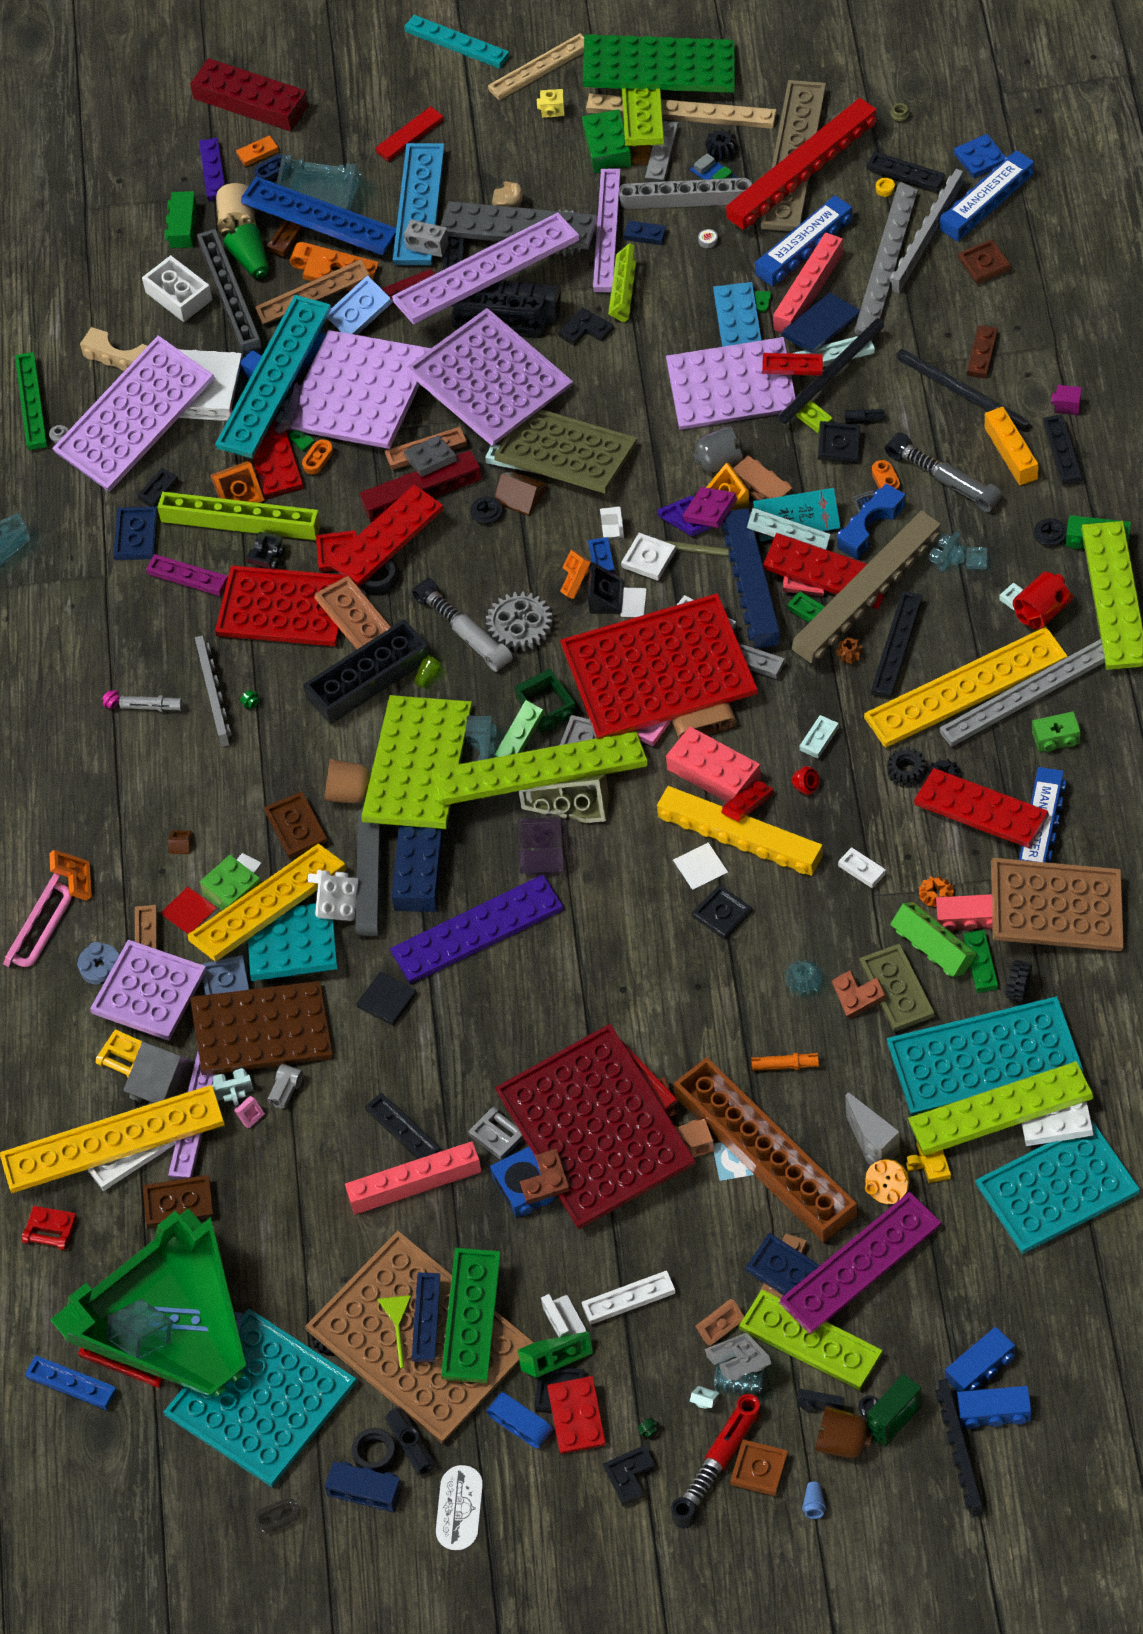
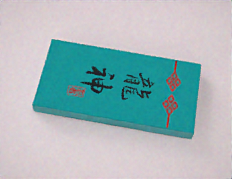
(811, 509)

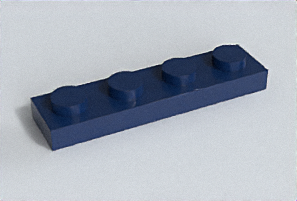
(426, 1317)

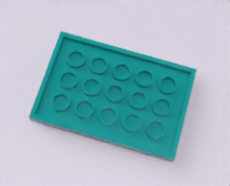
(1056, 1188)

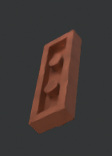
(982, 351)

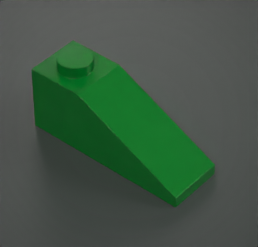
(554, 1353)

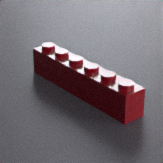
(436, 483)

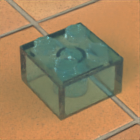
(139, 1329)

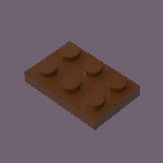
(295, 825)
(177, 1195)

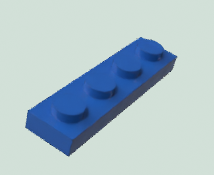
(70, 1382)

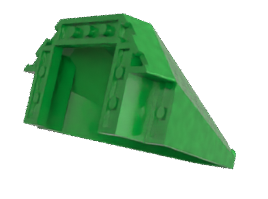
(172, 1272)

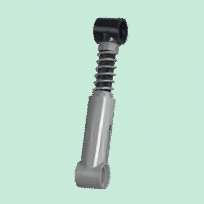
(495, 654)

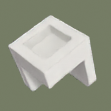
(612, 523)

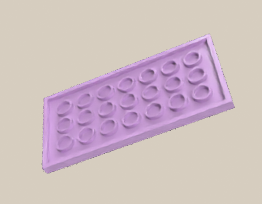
(133, 413)

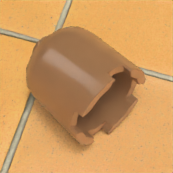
(346, 782)

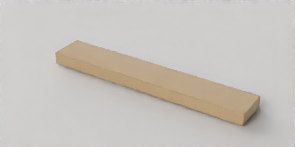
(538, 67)

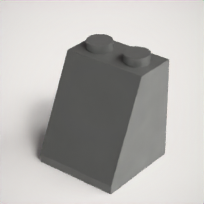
(156, 1074)

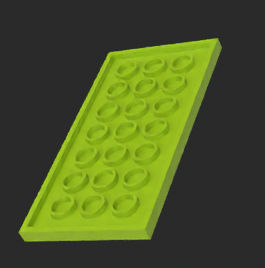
(413, 741)

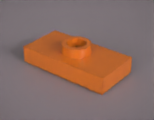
(257, 151)

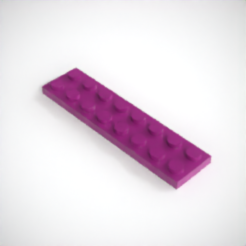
(859, 1263)

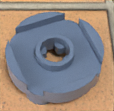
(93, 954)

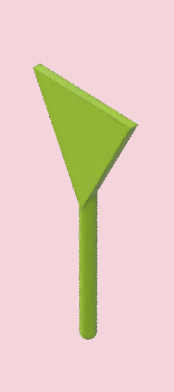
(395, 1309)

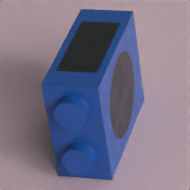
(508, 1175)

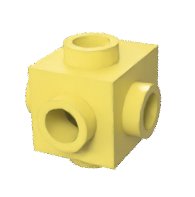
(551, 103)

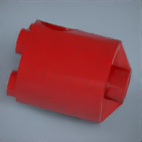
(1042, 600)

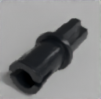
(863, 415)

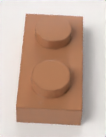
(720, 1322)

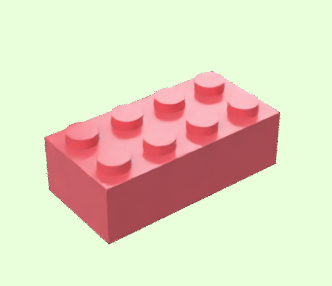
(711, 765)

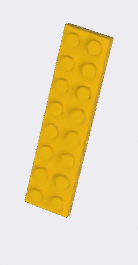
(264, 903)

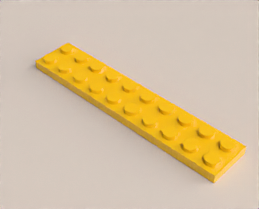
(964, 687)
(111, 1139)

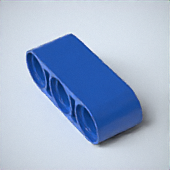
(519, 1420)

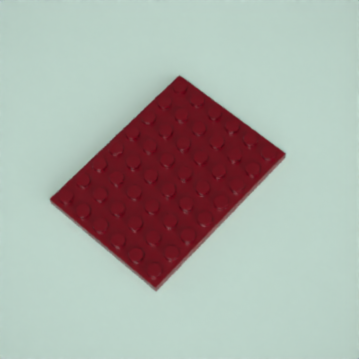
(600, 1120)

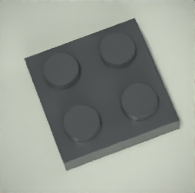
(430, 455)

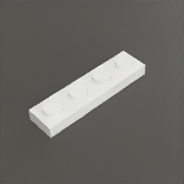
(628, 1297)

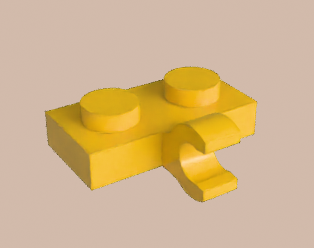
(933, 1164)

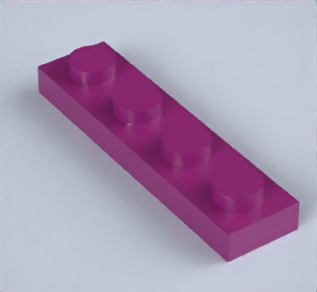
(187, 575)

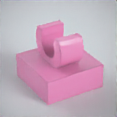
(249, 1112)

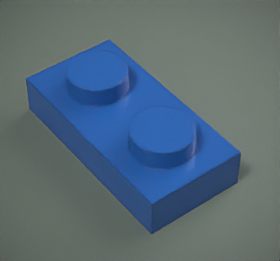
(601, 553)

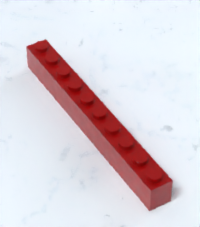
(801, 164)

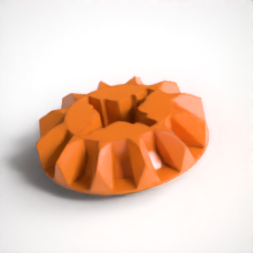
(927, 894)

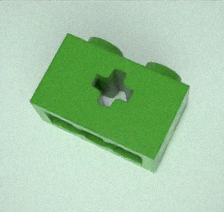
(1056, 732)

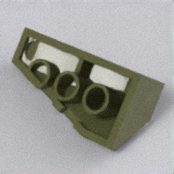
(576, 799)

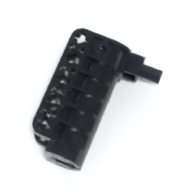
(513, 303)

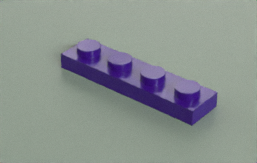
(211, 167)

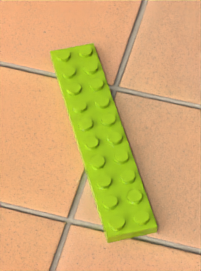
(538, 768)

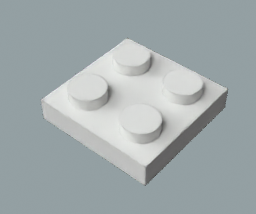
(648, 556)

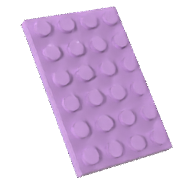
(727, 384)

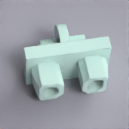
(233, 1088)

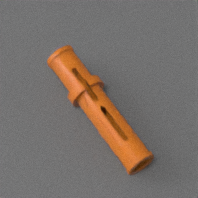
(785, 1062)

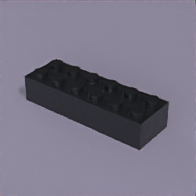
(366, 671)

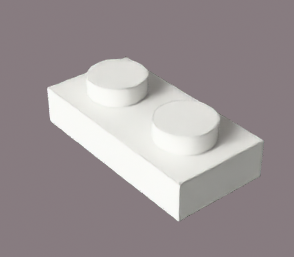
(861, 867)

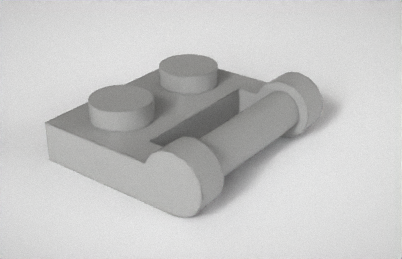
(492, 1137)

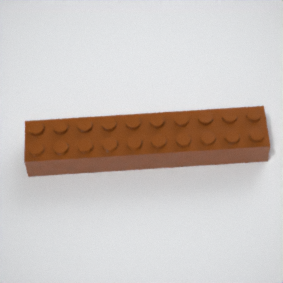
(765, 1150)

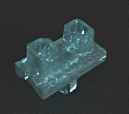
(951, 553)

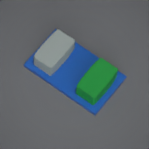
(708, 169)

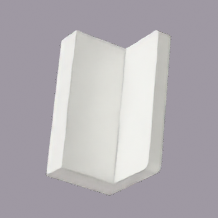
(562, 1315)

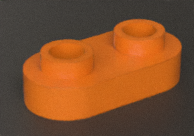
(314, 459)
(885, 475)

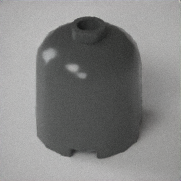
(716, 450)

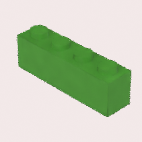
(933, 939)

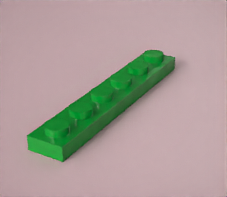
(30, 401)

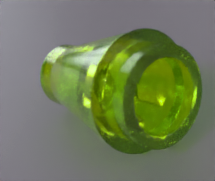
(427, 670)

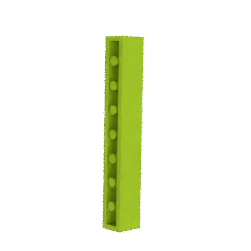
(239, 515)

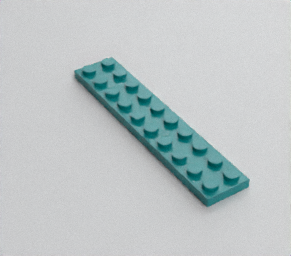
(273, 376)

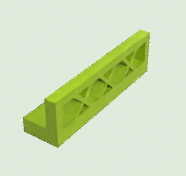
(622, 283)

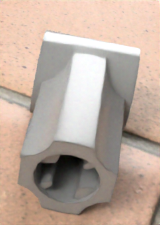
(287, 1080)

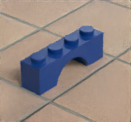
(885, 504)

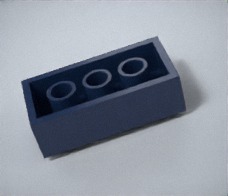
(417, 869)

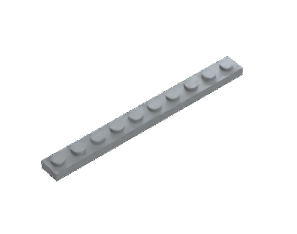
(886, 256)
(1023, 694)

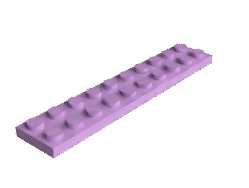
(485, 268)

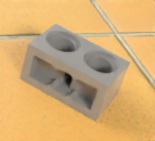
(426, 238)

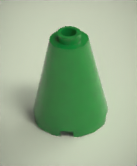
(248, 249)

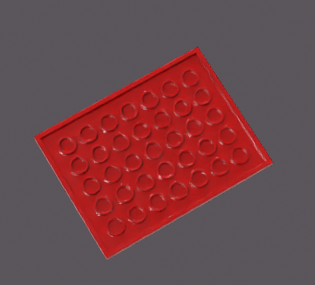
(658, 666)

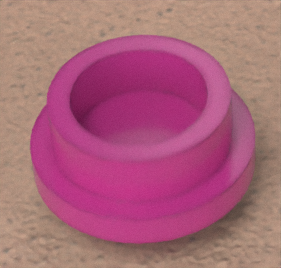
(111, 699)

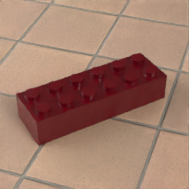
(249, 94)

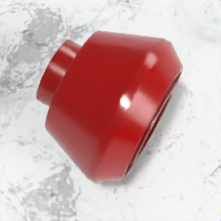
(806, 780)

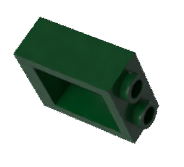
(540, 684)
(894, 1410)

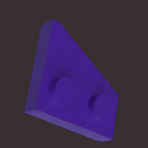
(674, 515)

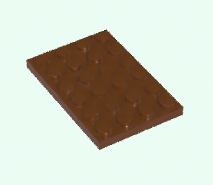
(261, 1028)

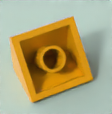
(729, 481)

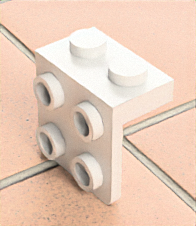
(335, 895)

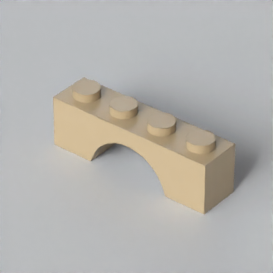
(98, 347)

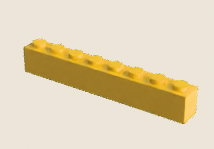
(747, 835)

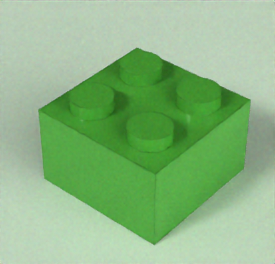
(228, 882)

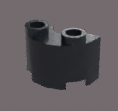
(266, 551)

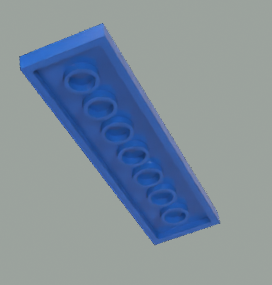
(319, 215)

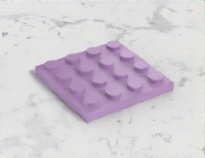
(148, 990)

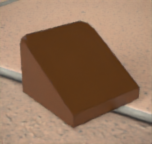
(180, 841)

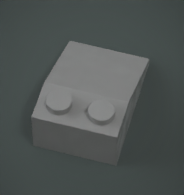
(874, 1135)

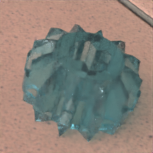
(803, 976)

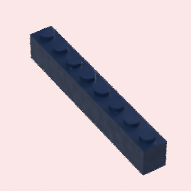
(750, 579)

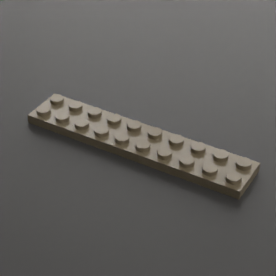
(798, 123)

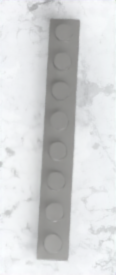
(928, 229)

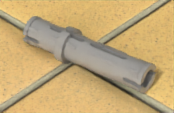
(157, 703)

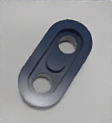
(269, 169)

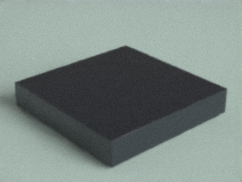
(838, 442)
(722, 912)
(386, 998)
(542, 1398)

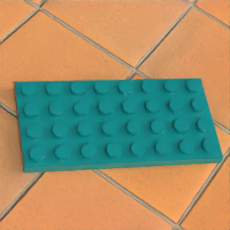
(980, 1053)

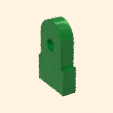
(762, 301)
(301, 440)

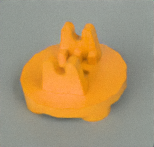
(877, 1176)

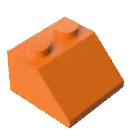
(238, 483)

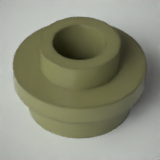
(900, 112)

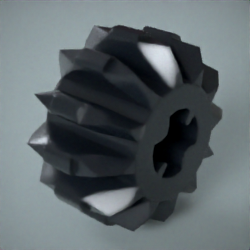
(721, 144)

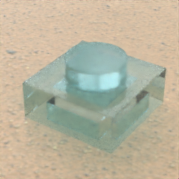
(976, 558)

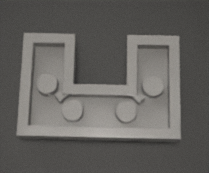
(748, 1355)

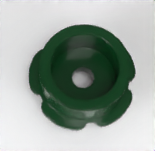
(648, 1427)

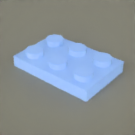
(359, 307)

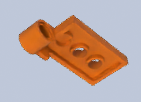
(320, 261)

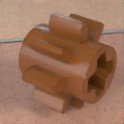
(849, 650)

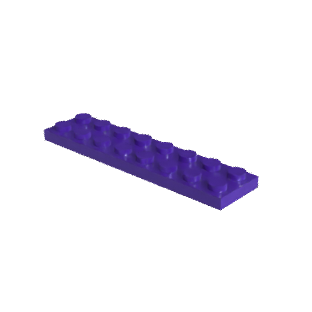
(476, 929)

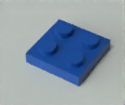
(979, 155)

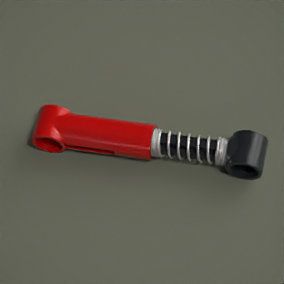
(717, 1458)

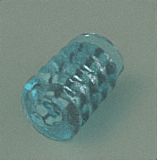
(749, 1382)

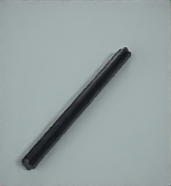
(830, 371)
(959, 387)

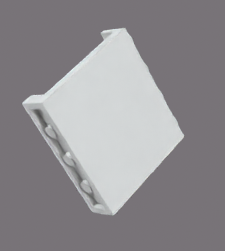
(217, 398)

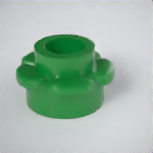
(249, 699)

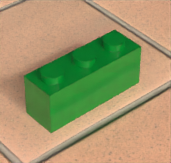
(181, 219)
(1074, 533)

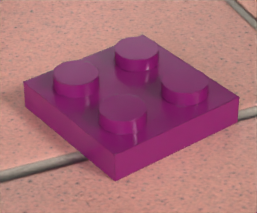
(709, 507)

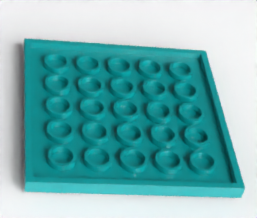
(272, 1408)

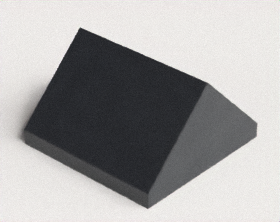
(604, 591)

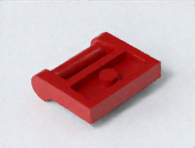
(52, 1222)

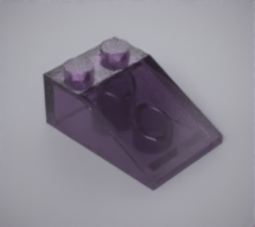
(540, 845)

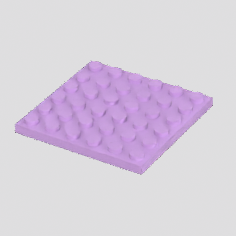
(489, 376)
(357, 389)

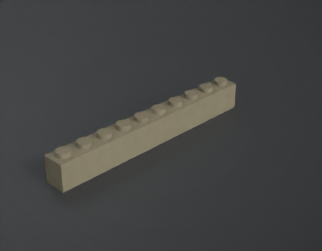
(866, 586)

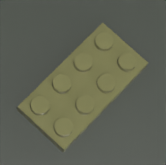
(905, 999)

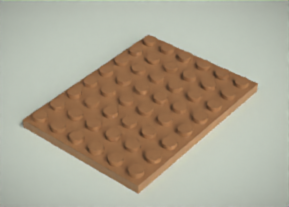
(365, 1339)

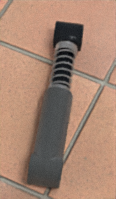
(983, 495)

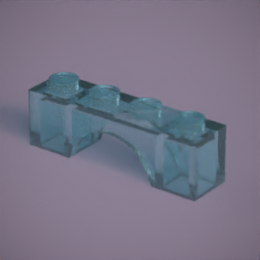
(480, 735)

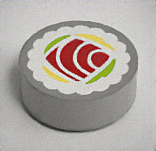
(707, 238)

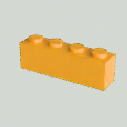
(1011, 446)

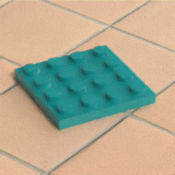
(293, 945)

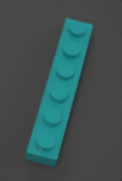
(456, 41)

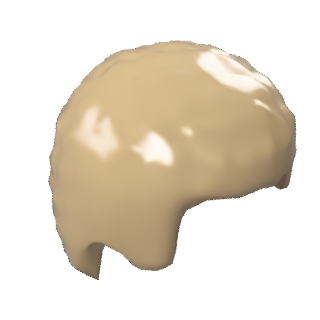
(509, 196)

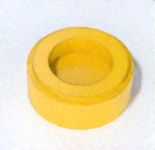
(885, 187)

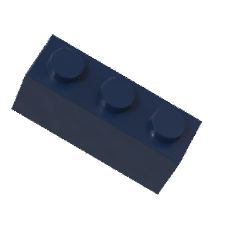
(363, 1486)

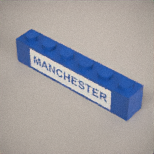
(986, 195)
(803, 240)
(1046, 795)

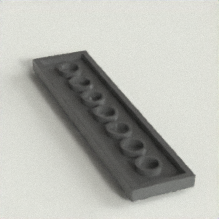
(501, 222)

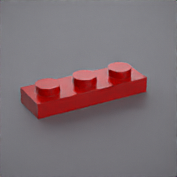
(792, 364)
(747, 800)

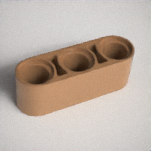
(707, 720)

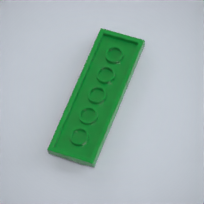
(470, 1315)

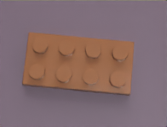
(351, 612)

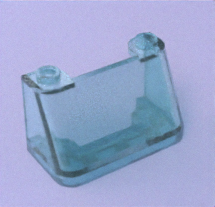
(321, 181)

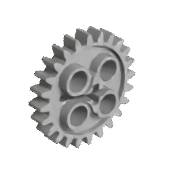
(519, 621)

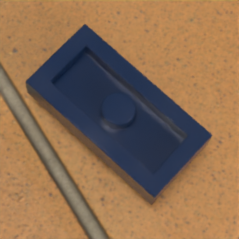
(645, 232)

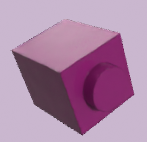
(1067, 400)

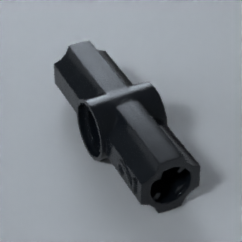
(415, 1451)

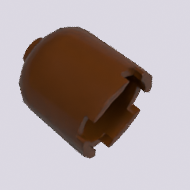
(843, 1433)

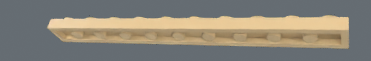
(693, 111)

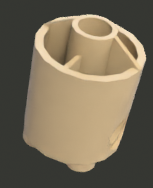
(230, 209)

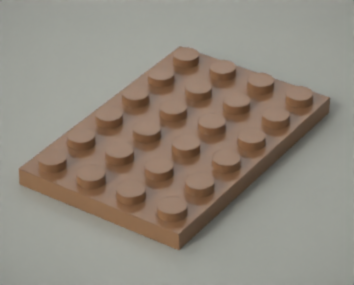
(1056, 904)

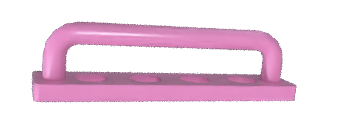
(11, 955)

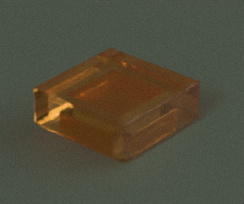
(640, 154)

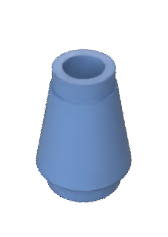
(814, 1502)

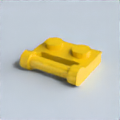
(121, 1046)

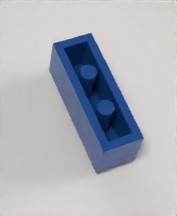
(980, 1361)
(994, 1407)

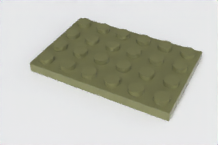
(567, 450)

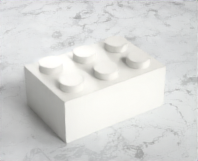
(177, 288)

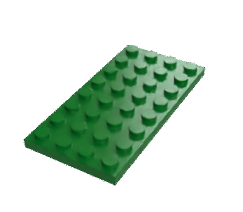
(658, 63)

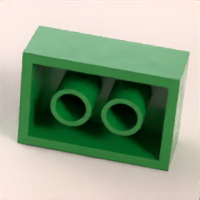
(606, 141)

